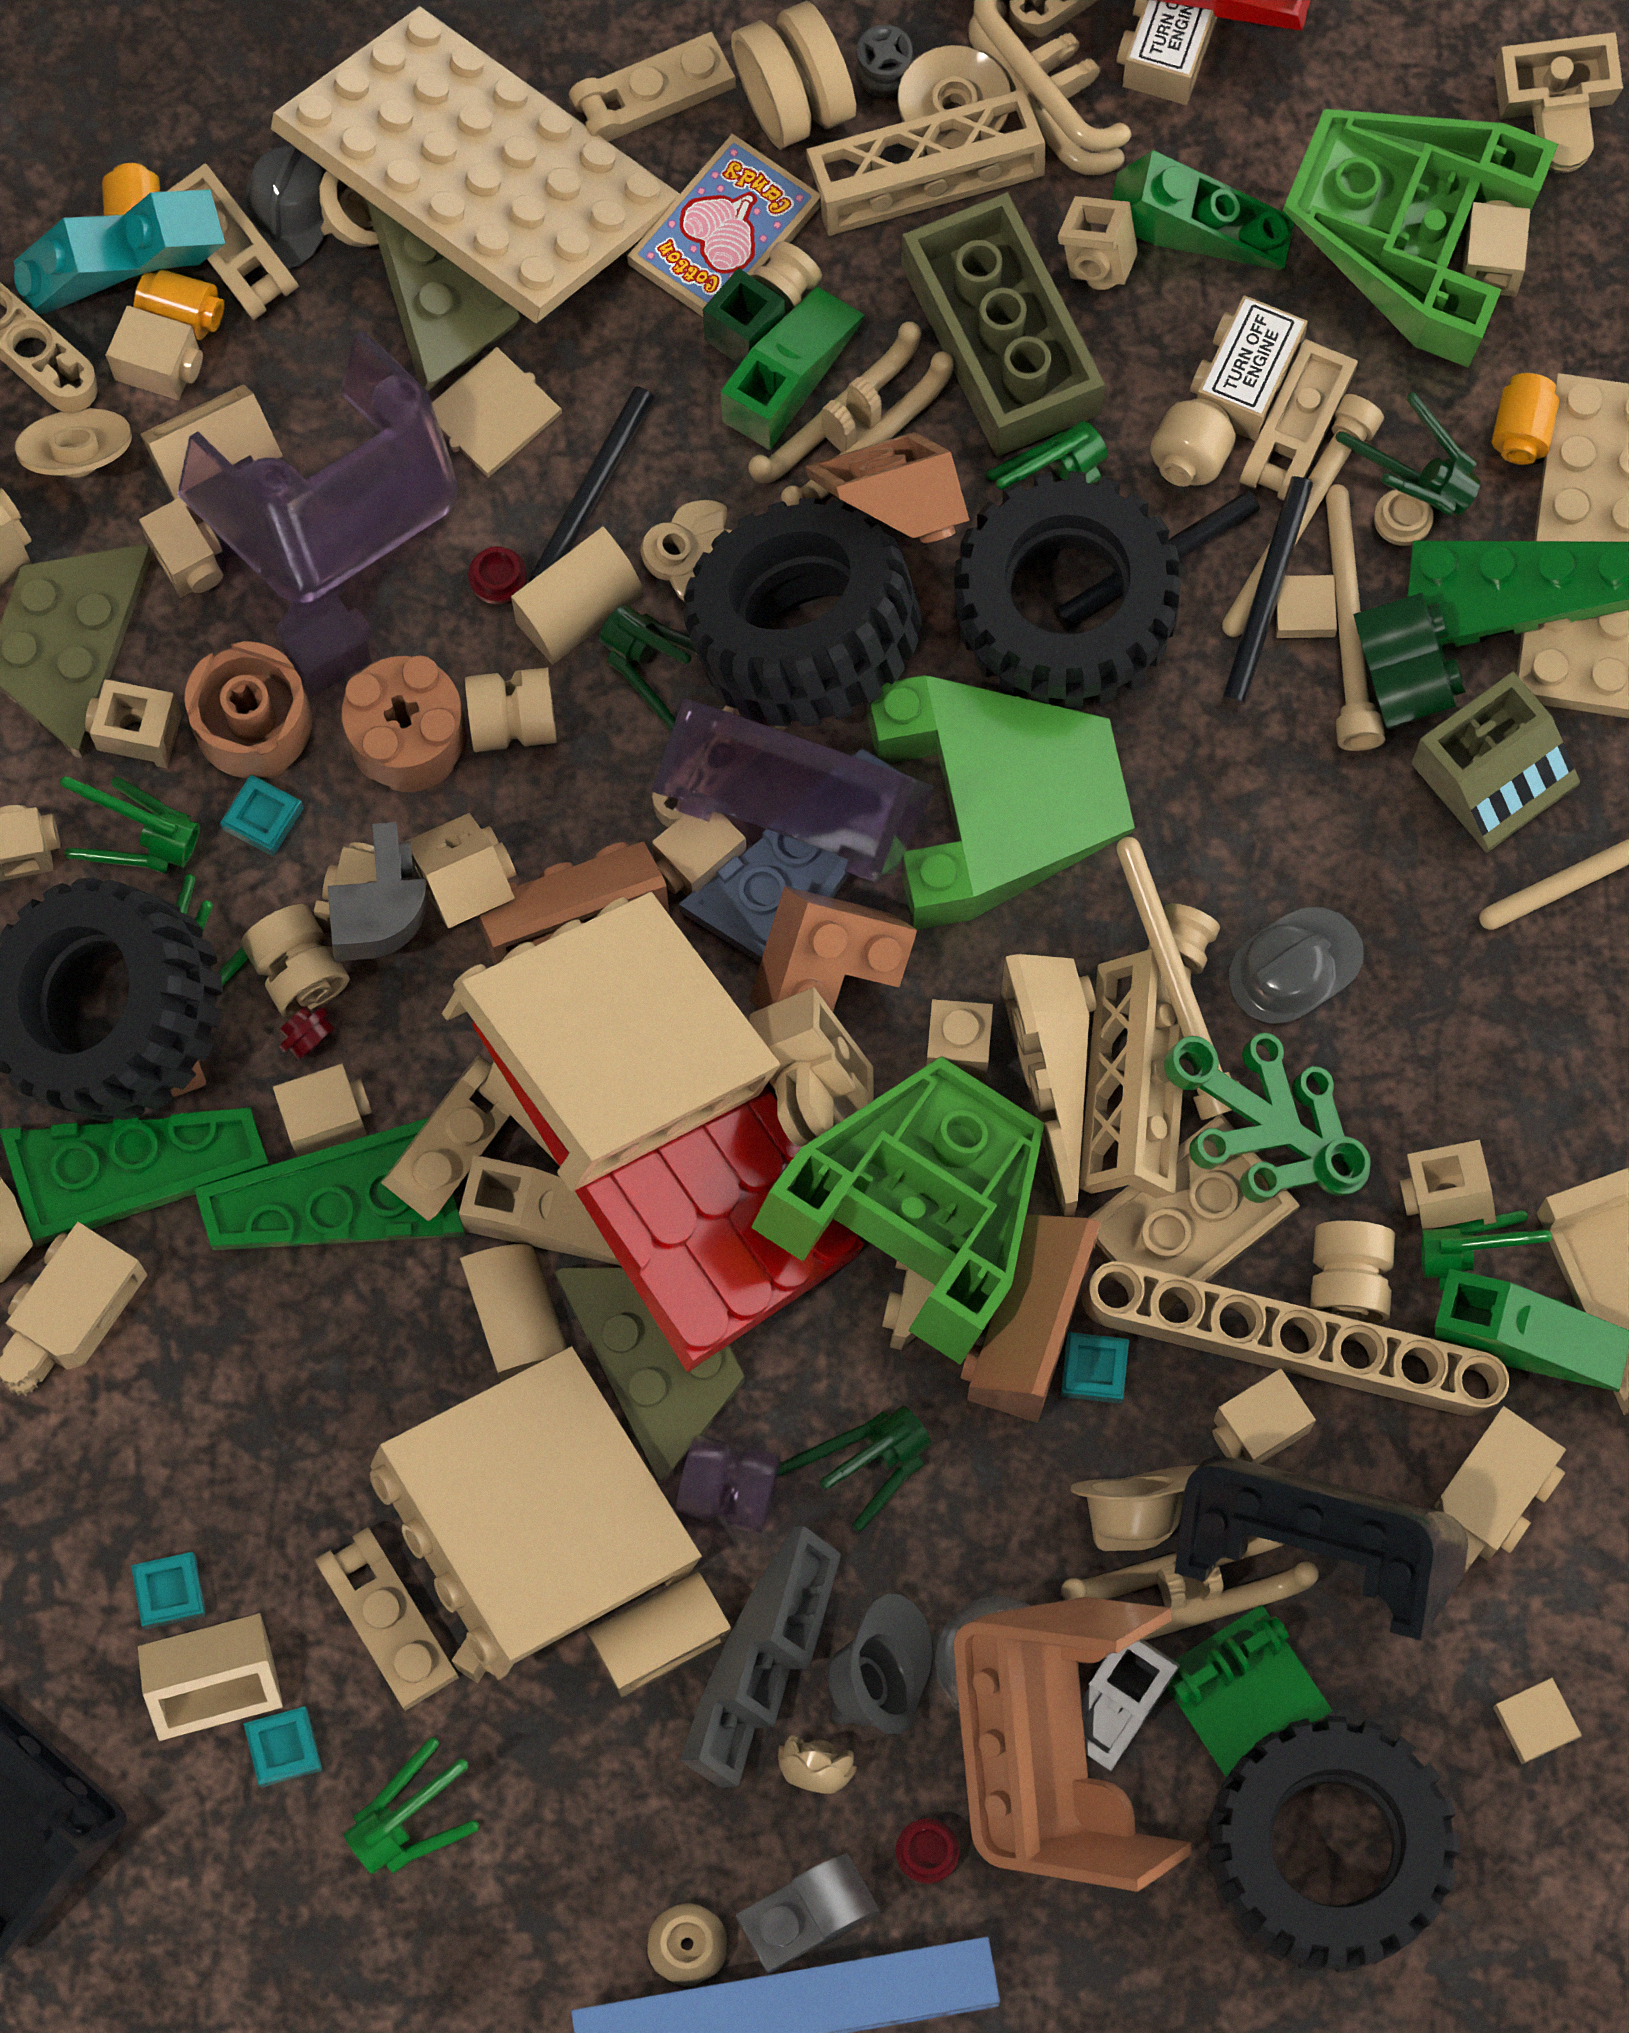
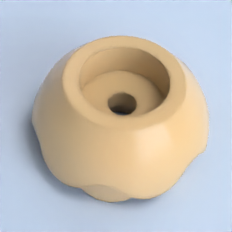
(815, 1765)
(693, 1965)

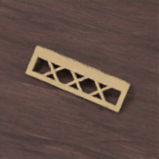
(930, 179)
(1150, 1108)

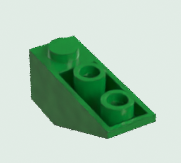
(1201, 215)
(787, 366)
(1531, 1331)

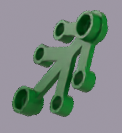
(1274, 1120)

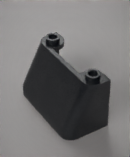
(1408, 1550)
(50, 1828)

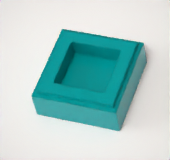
(262, 815)
(1094, 1367)
(168, 1590)
(282, 1746)

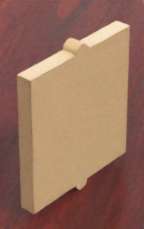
(493, 412)

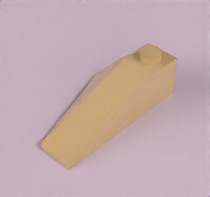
(1050, 1028)

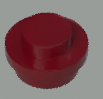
(497, 574)
(305, 1031)
(927, 1851)

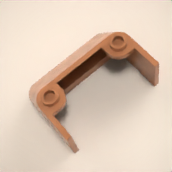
(1028, 1749)

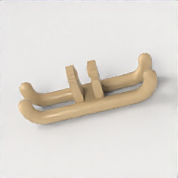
(1047, 95)
(855, 415)
(1191, 1599)

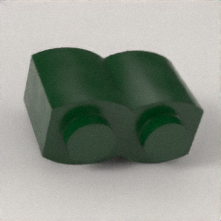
(1409, 661)

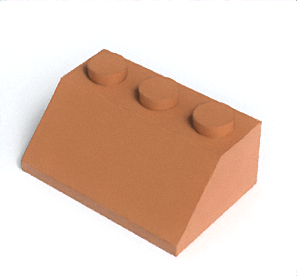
(899, 482)
(569, 894)
(1033, 1318)

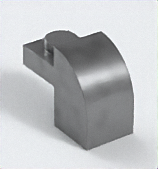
(379, 915)
(1122, 1699)
(808, 1912)

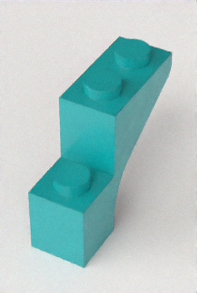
(100, 251)

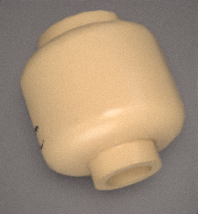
(1193, 441)

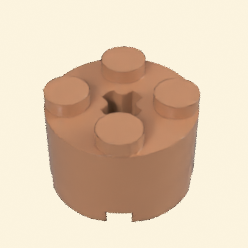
(233, 683)
(398, 692)

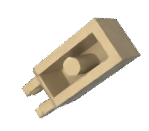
(67, 1307)
(1499, 1482)

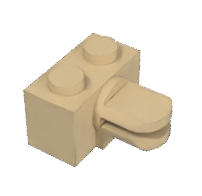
(1558, 87)
(821, 1066)

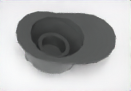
(286, 204)
(1295, 965)
(884, 1668)

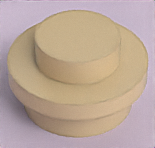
(1402, 518)

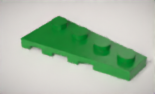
(1518, 583)
(125, 1165)
(322, 1199)

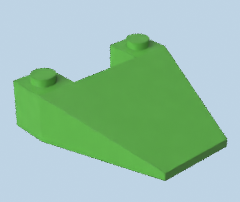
(1390, 206)
(1022, 784)
(931, 1179)

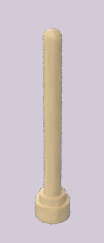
(1353, 416)
(1359, 722)
(1555, 886)
(1167, 958)

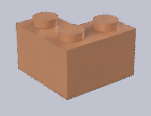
(822, 940)

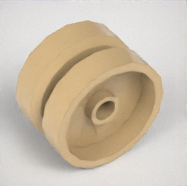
(793, 74)

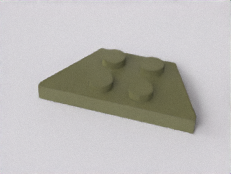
(439, 304)
(66, 635)
(643, 1371)

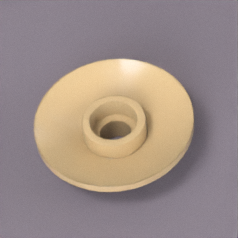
(950, 76)
(73, 442)

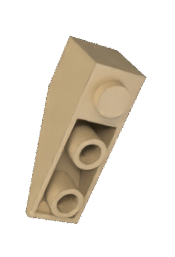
(529, 1209)

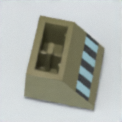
(1497, 762)

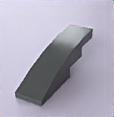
(768, 1639)

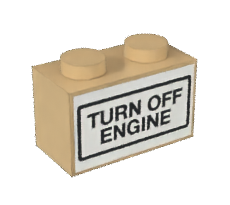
(1165, 49)
(1250, 363)

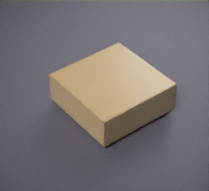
(1306, 607)
(1537, 1721)

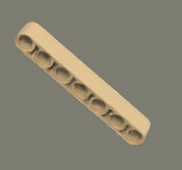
(1324, 1334)

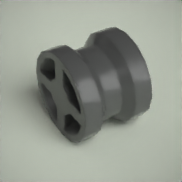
(879, 47)

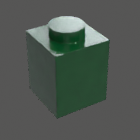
(741, 315)

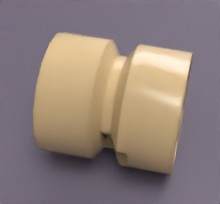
(510, 709)
(292, 956)
(1353, 1261)

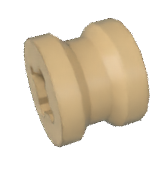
(788, 273)
(1192, 933)

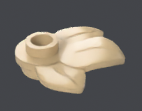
(692, 533)

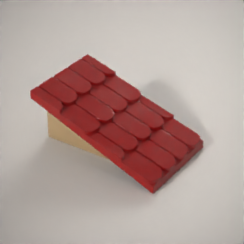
(687, 1217)

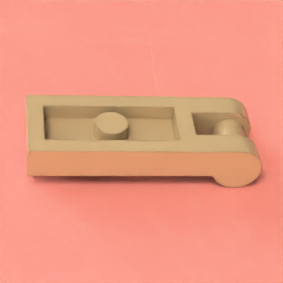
(654, 87)
(242, 249)
(1299, 416)
(446, 1144)
(388, 1621)

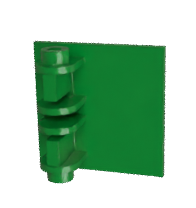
(1244, 1687)

